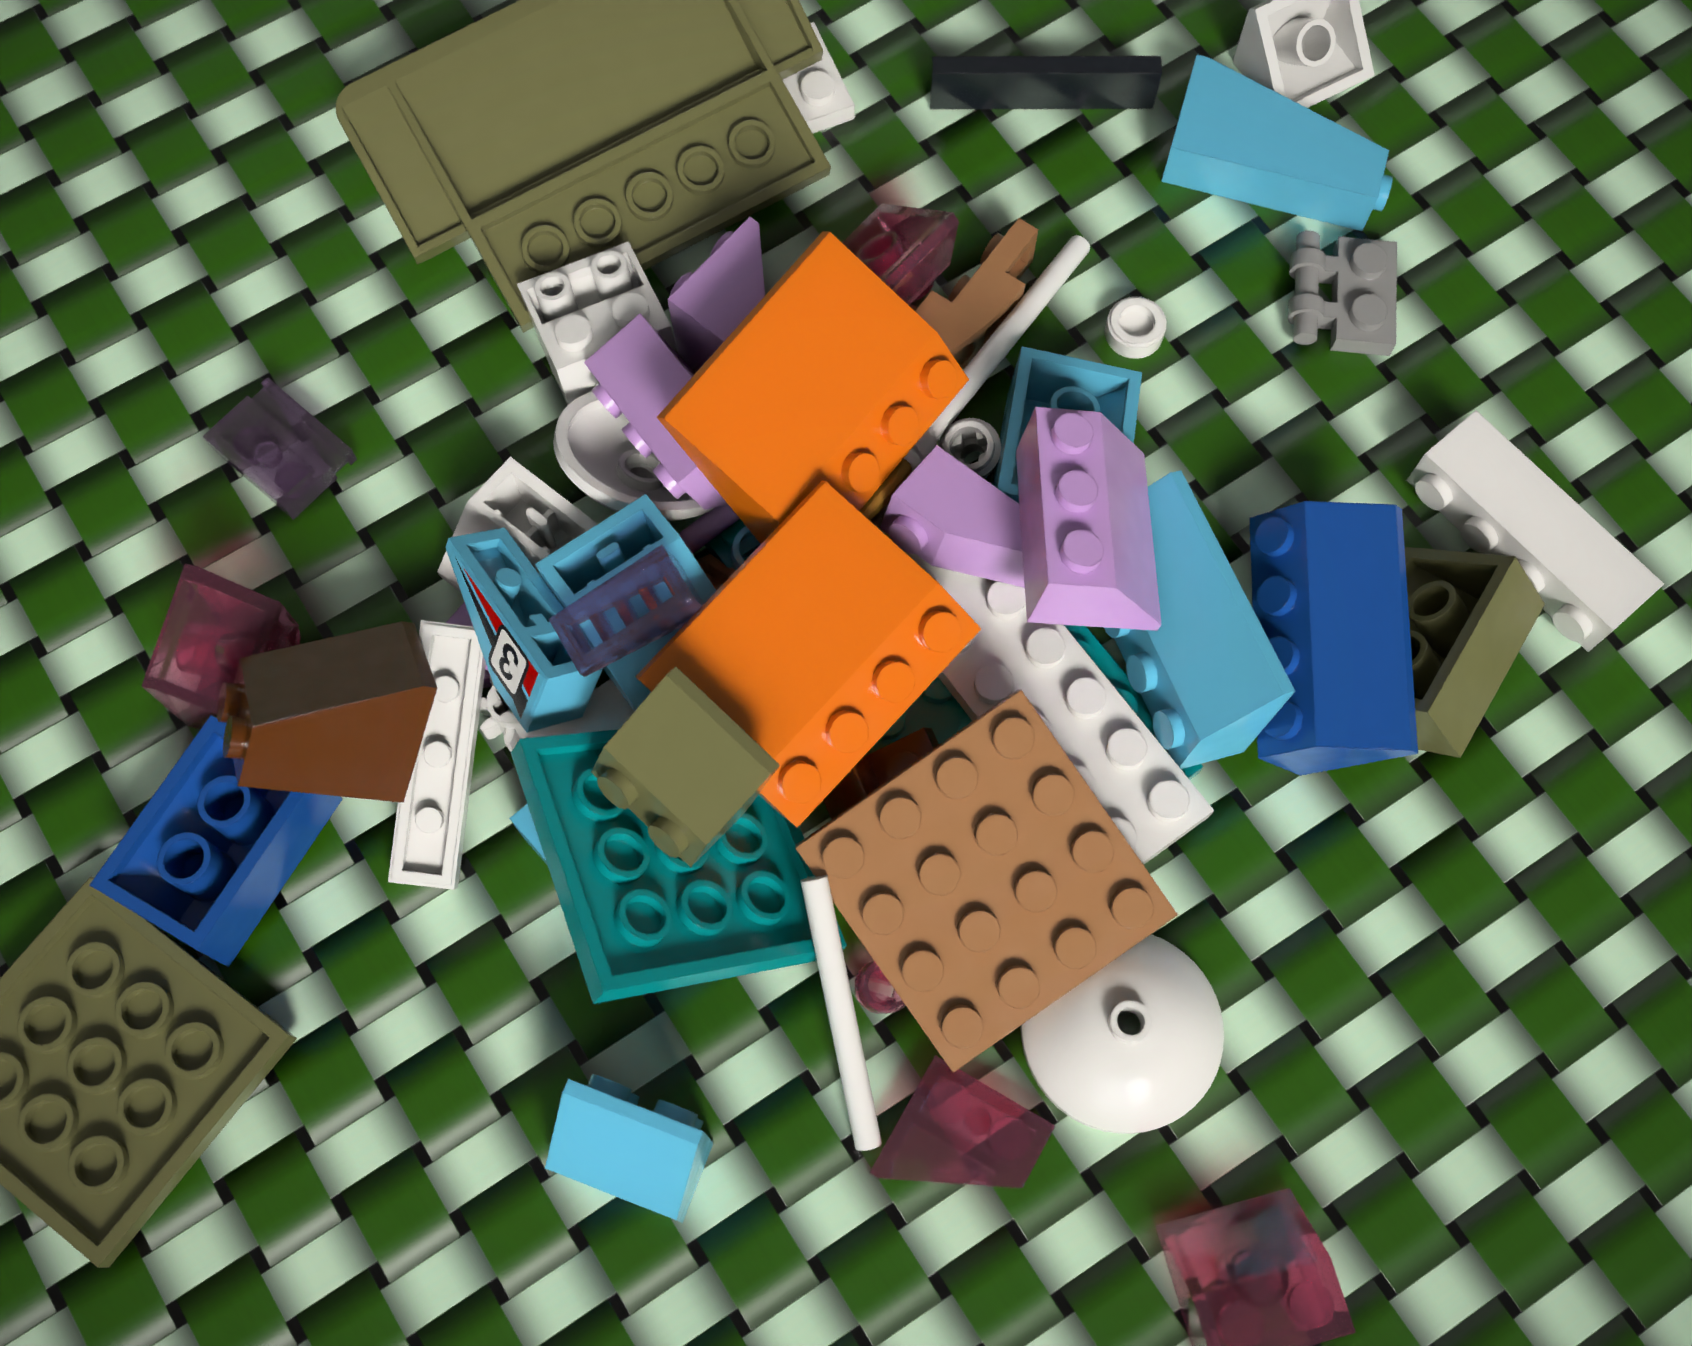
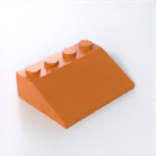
(814, 387)
(818, 645)

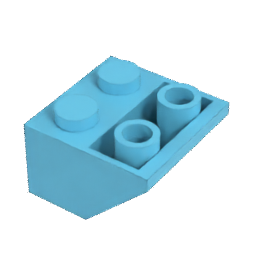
(629, 1149)

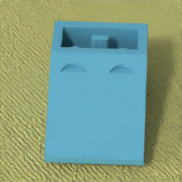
(603, 554)

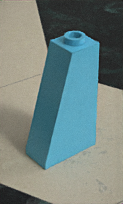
(1272, 151)

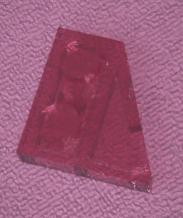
(962, 1135)

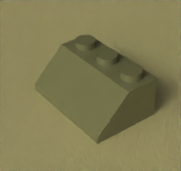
(1465, 633)

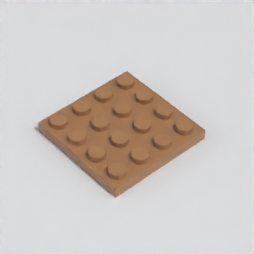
(986, 880)

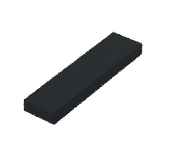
(1044, 82)

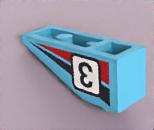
(512, 624)

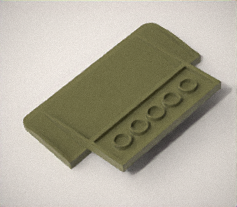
(588, 130)

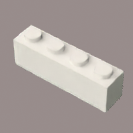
(1518, 511)

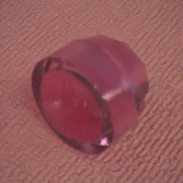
(871, 1000)

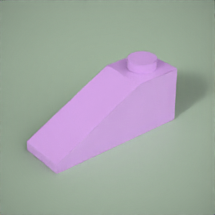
(957, 521)

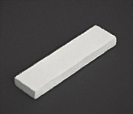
(435, 807)

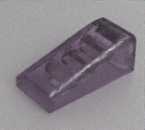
(635, 579)

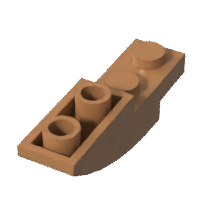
(986, 298)

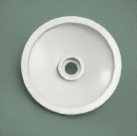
(608, 465)
(1124, 1079)

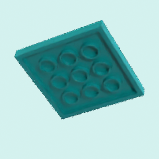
(647, 916)

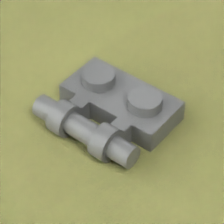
(1362, 293)

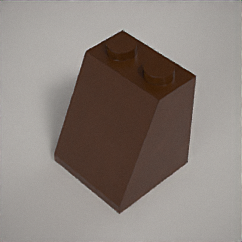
(331, 714)

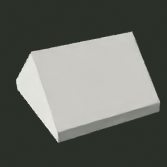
(1305, 48)

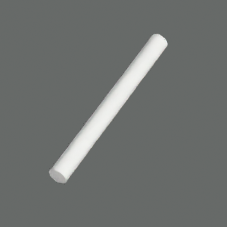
(841, 1012)

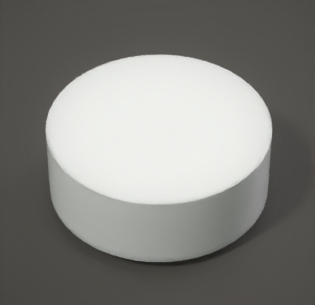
(1135, 327)

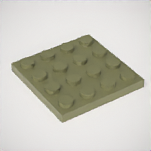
(117, 1070)

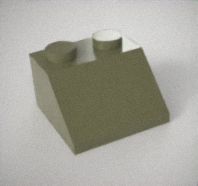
(683, 768)

